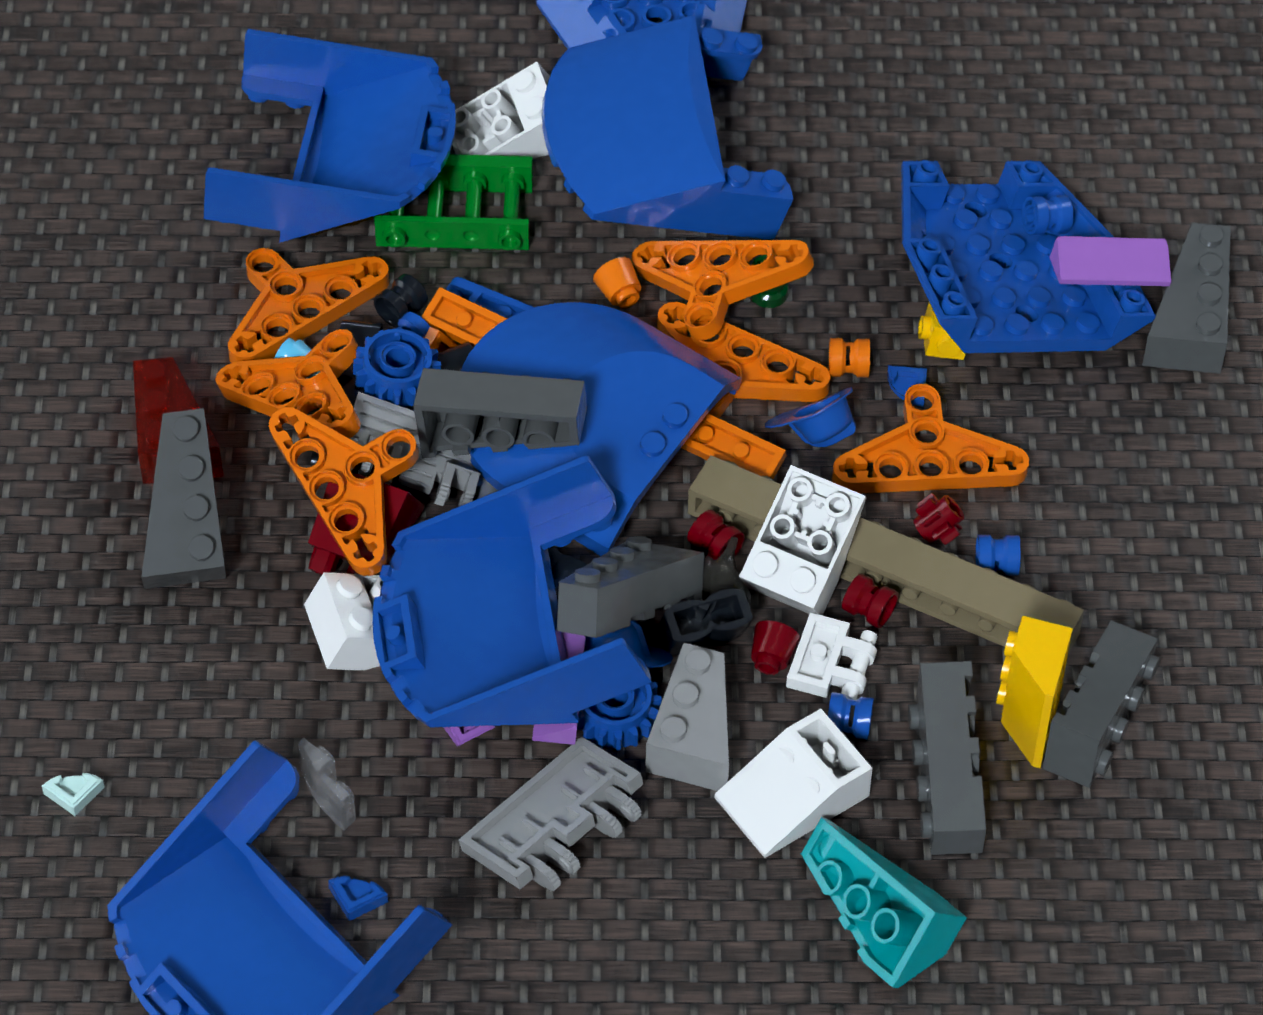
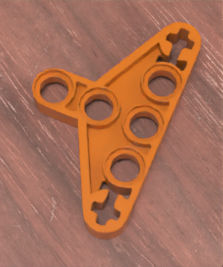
(736, 276)
(313, 290)
(289, 379)
(757, 379)
(948, 451)
(354, 496)

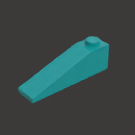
(889, 912)

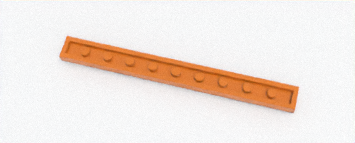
(469, 322)

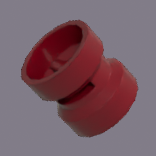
(712, 534)
(869, 600)

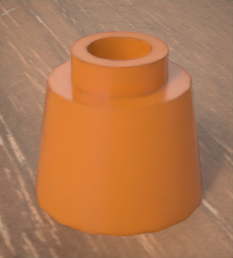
(618, 282)

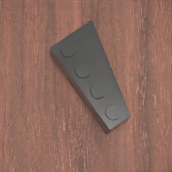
(1193, 313)
(496, 411)
(183, 516)
(627, 586)
(1098, 705)
(948, 759)

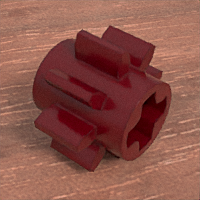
(938, 519)

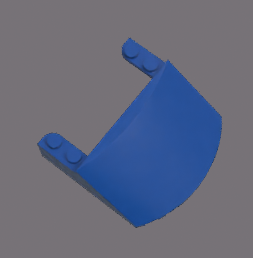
(640, 133)
(369, 143)
(475, 609)
(228, 935)

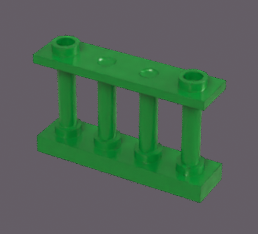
(470, 175)

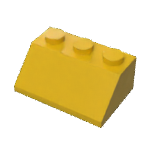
(1033, 683)

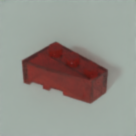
(161, 390)

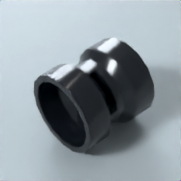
(404, 296)

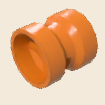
(857, 361)

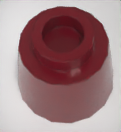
(773, 646)

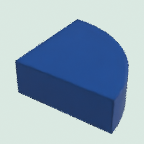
(904, 378)
(357, 896)

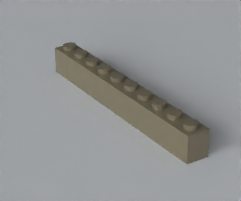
(922, 575)

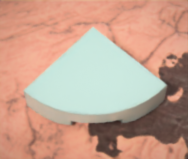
(73, 791)

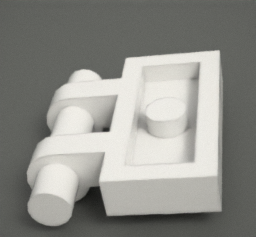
(819, 653)

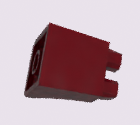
(400, 513)

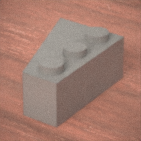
(691, 724)

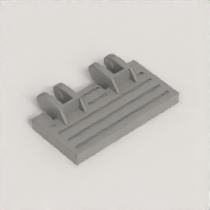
(449, 470)
(555, 804)

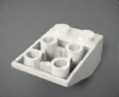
(505, 118)
(804, 542)
(342, 619)
(795, 782)

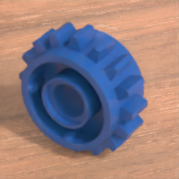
(393, 365)
(624, 724)

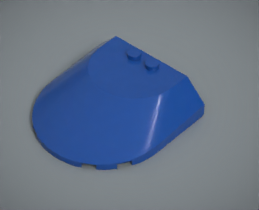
(639, 389)

